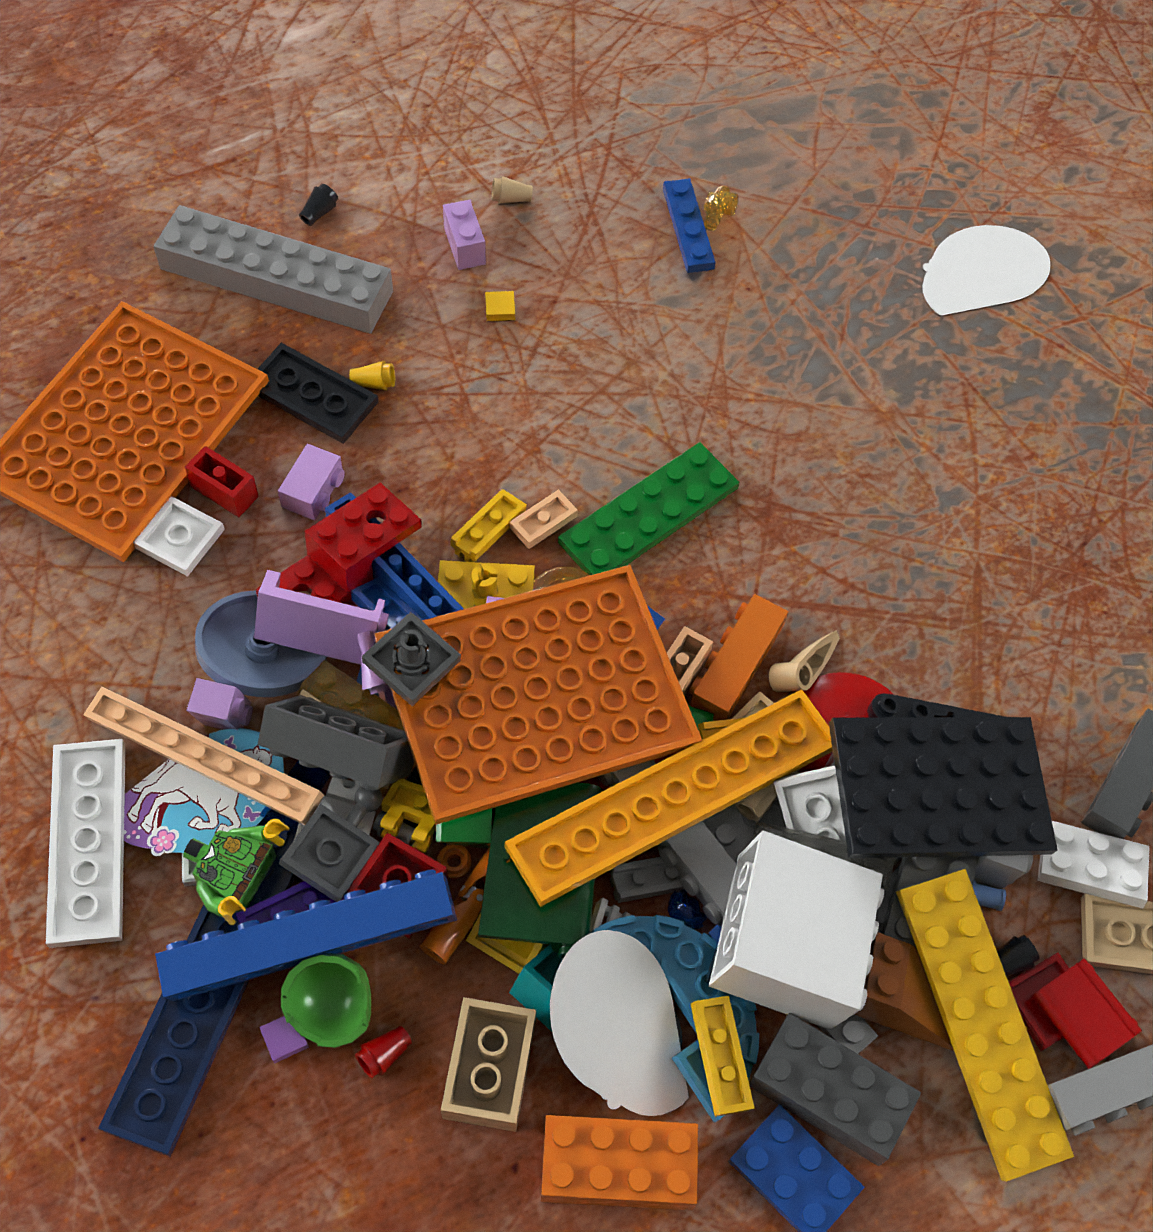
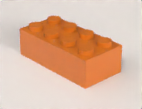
(620, 1162)

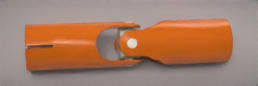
(446, 938)

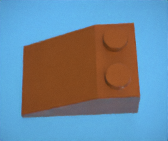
(901, 992)

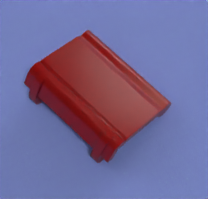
(1086, 1013)

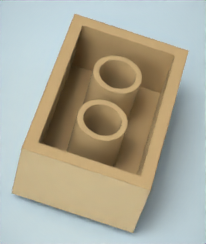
(489, 1064)

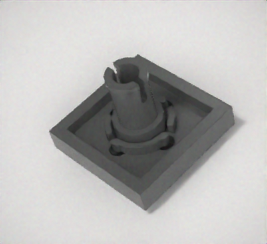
(411, 639)

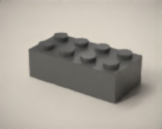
(336, 741)
(835, 1090)

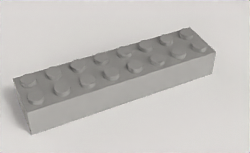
(274, 268)

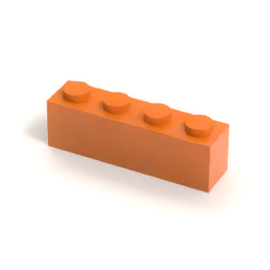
(739, 657)

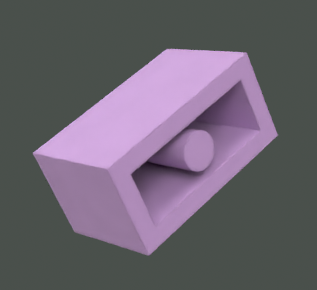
(464, 234)
(311, 482)
(219, 705)

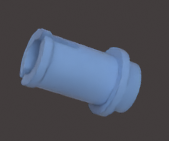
(989, 896)

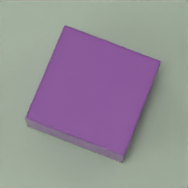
(282, 1039)

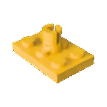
(474, 581)

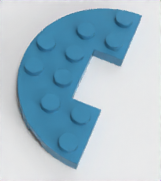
(686, 961)

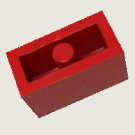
(222, 481)

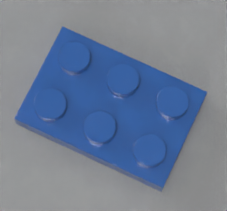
(796, 1173)

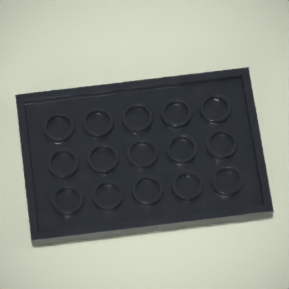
(941, 787)

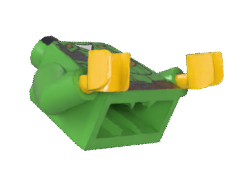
(233, 866)

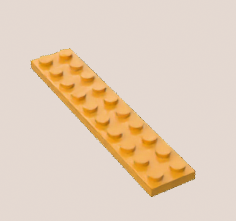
(669, 797)

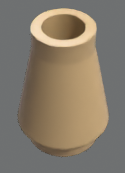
(510, 191)

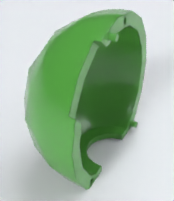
(327, 999)

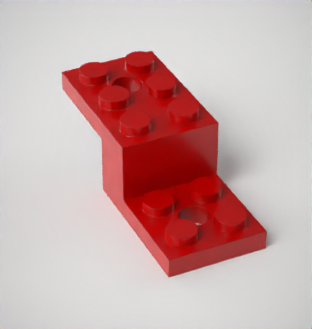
(346, 544)

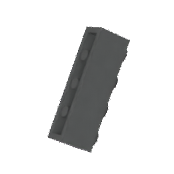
(1126, 785)

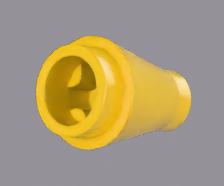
(375, 376)

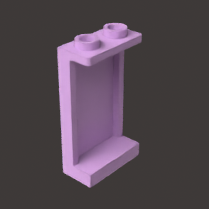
(313, 622)

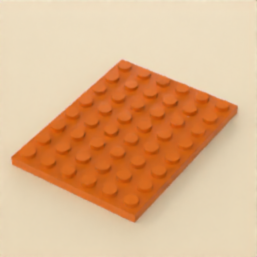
(121, 427)
(545, 695)

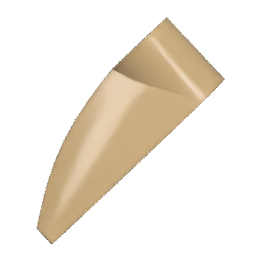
(804, 667)

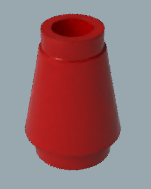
(381, 1052)

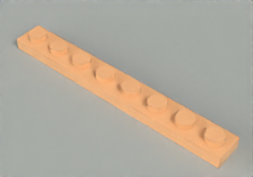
(204, 756)

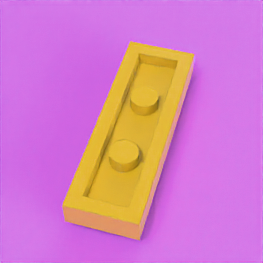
(722, 1056)

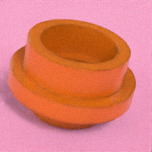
(459, 852)

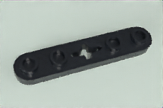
(898, 706)

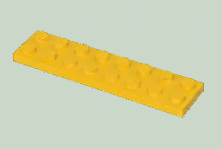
(984, 1025)

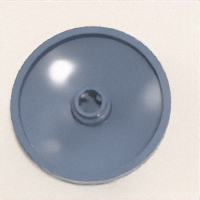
(235, 658)

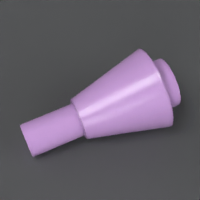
(369, 678)

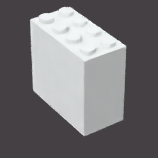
(798, 931)

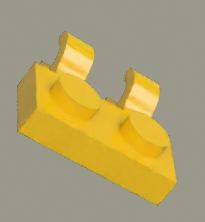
(408, 802)

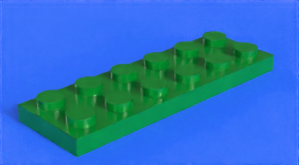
(649, 511)

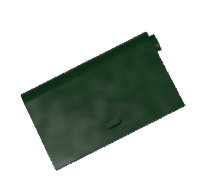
(508, 904)

